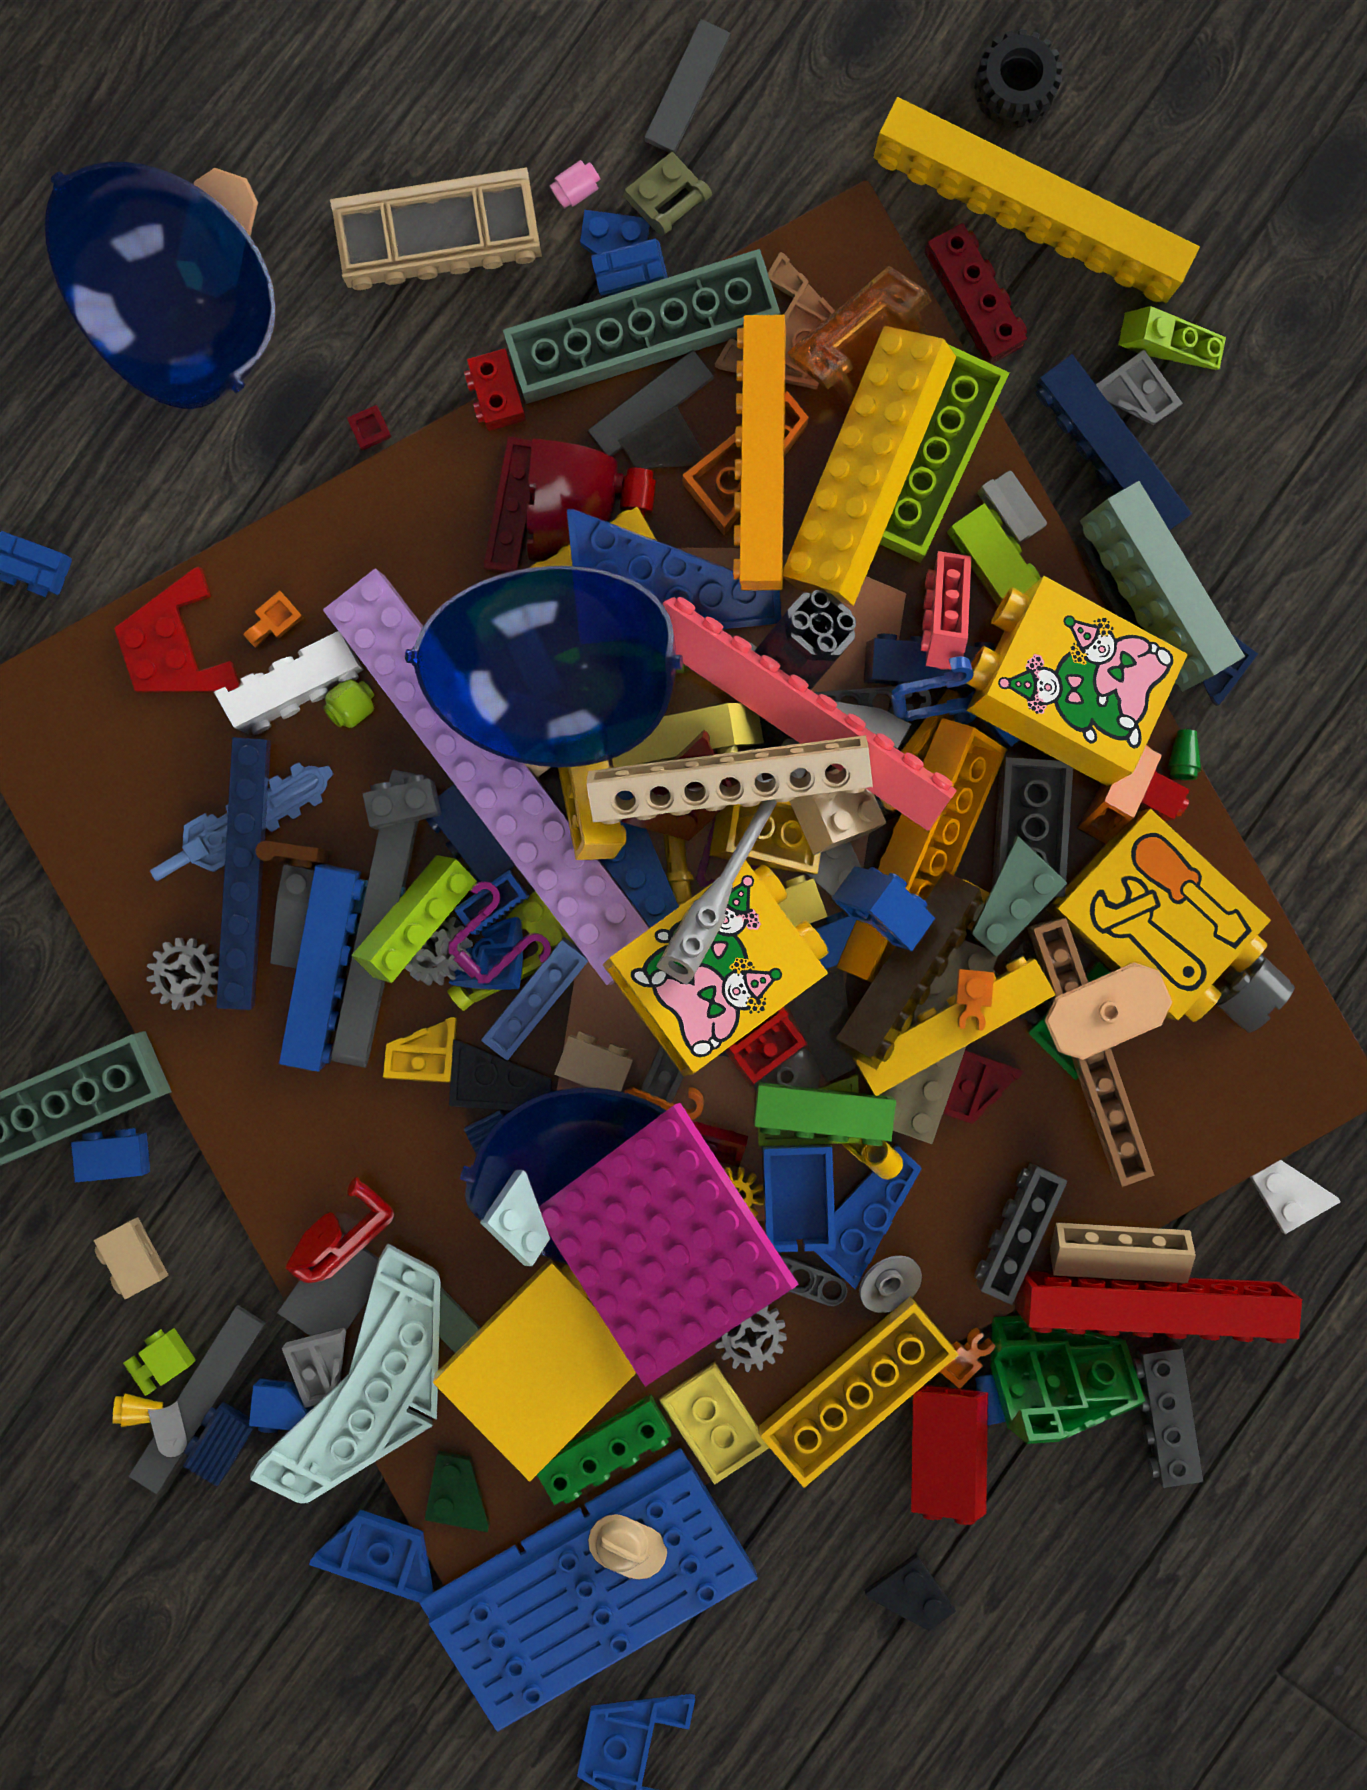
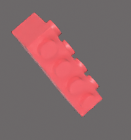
(946, 609)

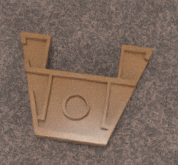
(801, 318)

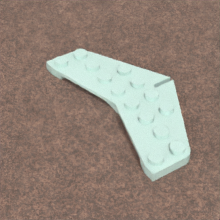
(369, 1407)

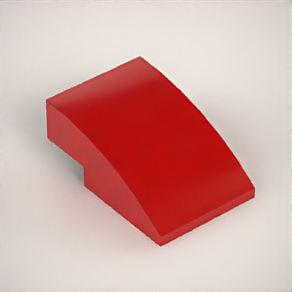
(766, 1047)

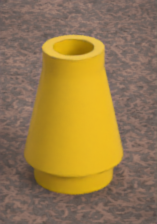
(133, 1410)

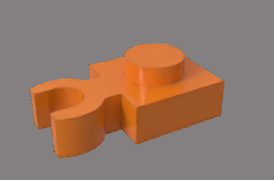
(974, 991)
(967, 1361)

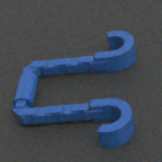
(960, 674)

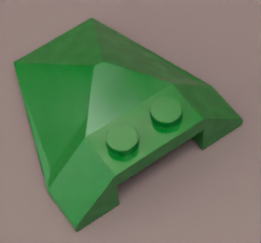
(1060, 1379)

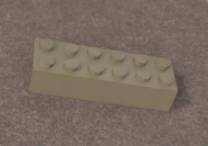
(925, 1094)

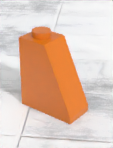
(1118, 803)

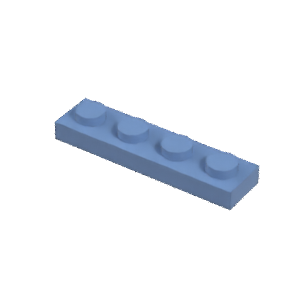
(535, 999)

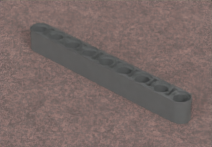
(383, 891)

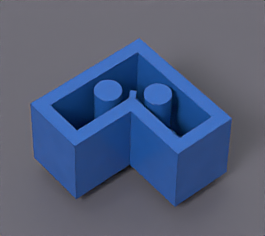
(885, 905)

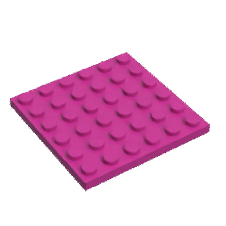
(665, 1245)

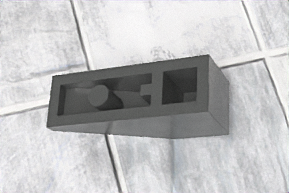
(290, 915)

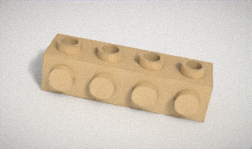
(1122, 1252)

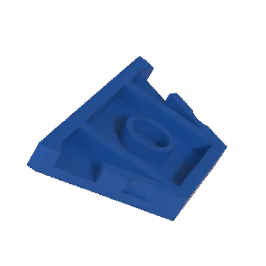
(379, 1555)

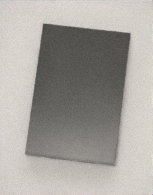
(334, 1301)

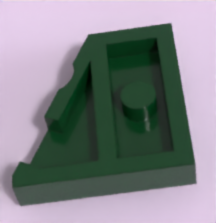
(455, 1494)

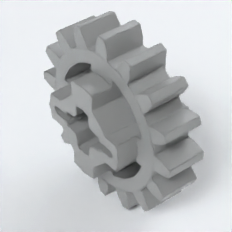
(444, 961)
(179, 985)
(763, 1330)

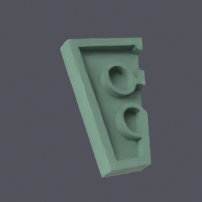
(1017, 897)

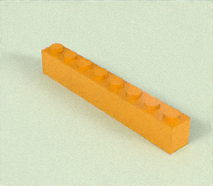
(762, 453)

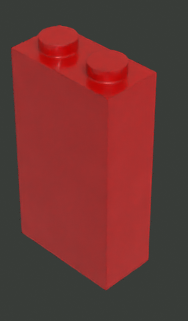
(949, 1454)

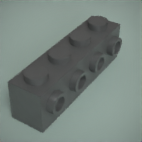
(1020, 1233)
(1168, 1415)

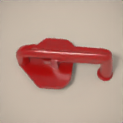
(325, 1238)

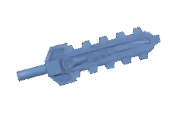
(206, 836)

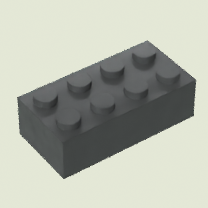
(1035, 807)

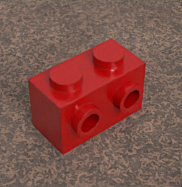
(496, 390)

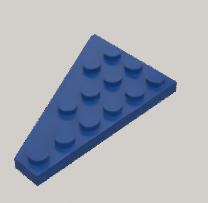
(670, 572)

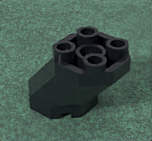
(810, 636)

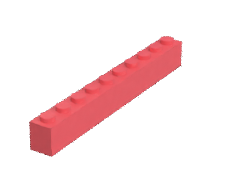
(801, 712)

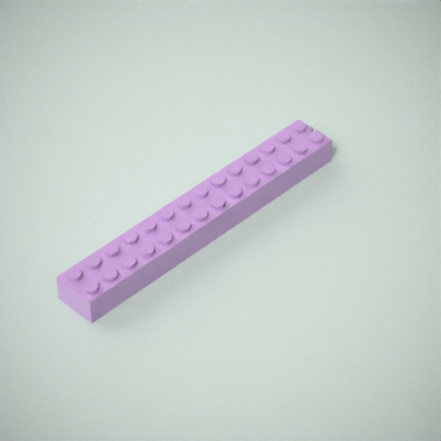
(499, 790)

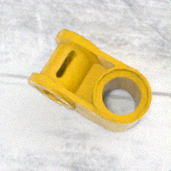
(871, 1156)

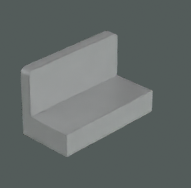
(1013, 505)

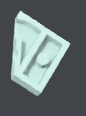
(517, 1220)

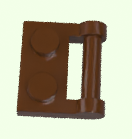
(300, 855)

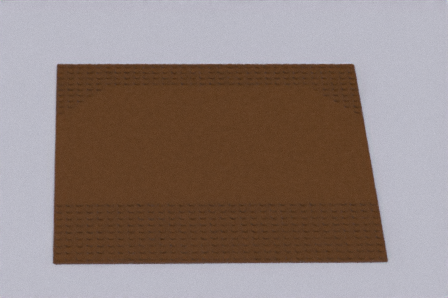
(118, 772)

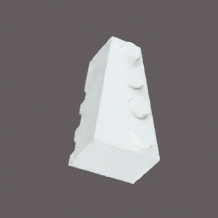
(289, 684)

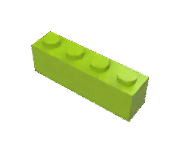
(992, 553)
(414, 918)

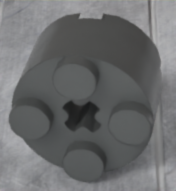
(1254, 994)

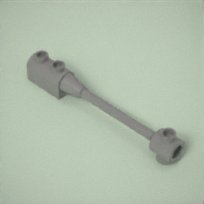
(707, 913)

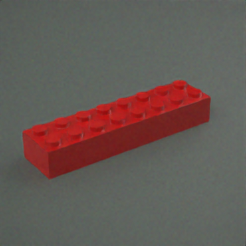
(1148, 1307)

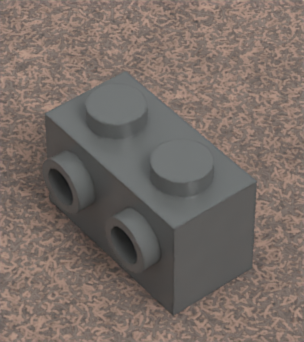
(401, 803)

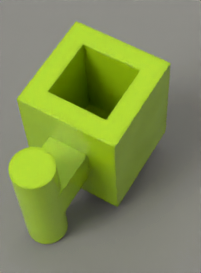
(163, 1358)

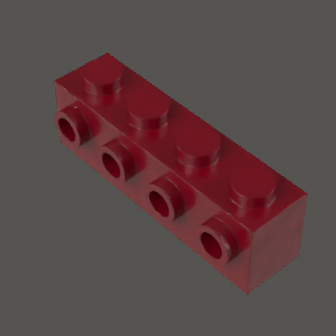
(975, 293)

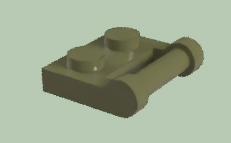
(660, 186)

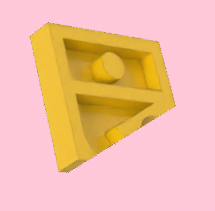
(422, 1055)

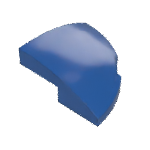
(487, 952)

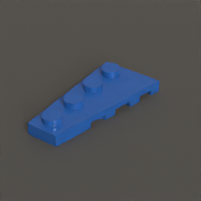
(641, 873)
(866, 1218)

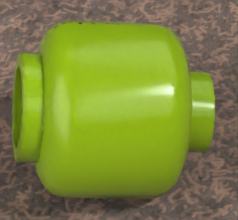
(349, 703)

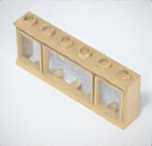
(436, 228)

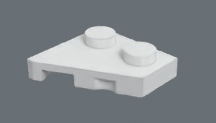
(1291, 1195)

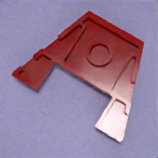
(159, 648)

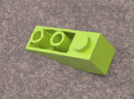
(1171, 338)

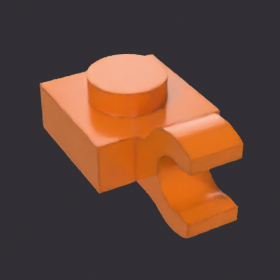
(276, 616)

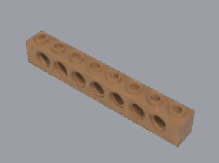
(1098, 1073)

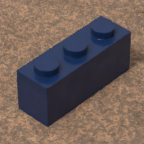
(470, 837)

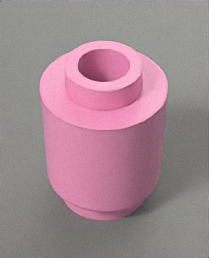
(575, 184)

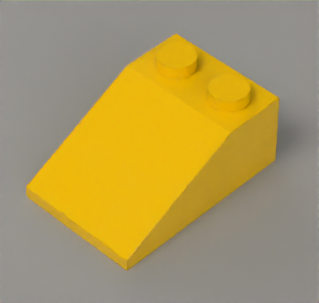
(778, 845)

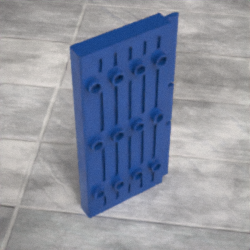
(556, 1616)

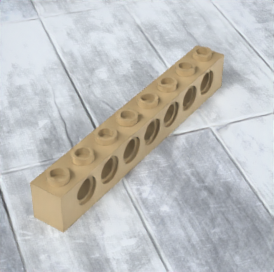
(744, 766)

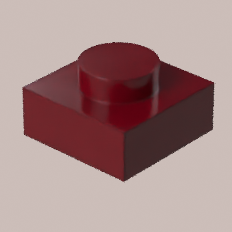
(369, 427)

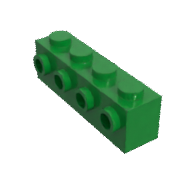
(604, 1449)

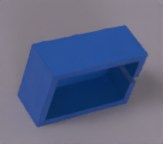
(799, 1197)

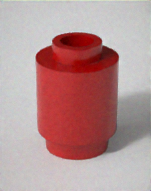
(638, 490)

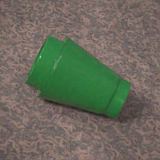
(1185, 756)

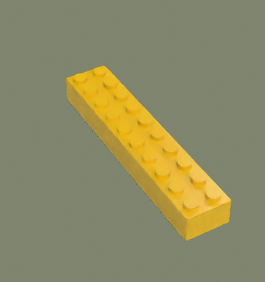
(1033, 201)

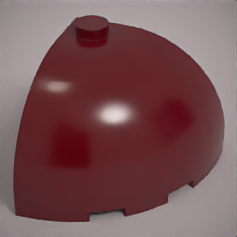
(564, 479)

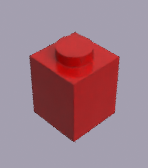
(1165, 797)

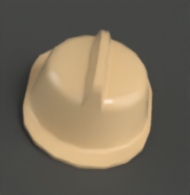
(627, 1547)

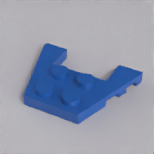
(621, 1736)

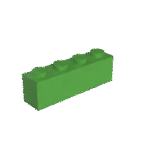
(824, 1112)

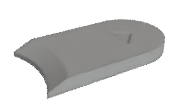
(168, 1430)

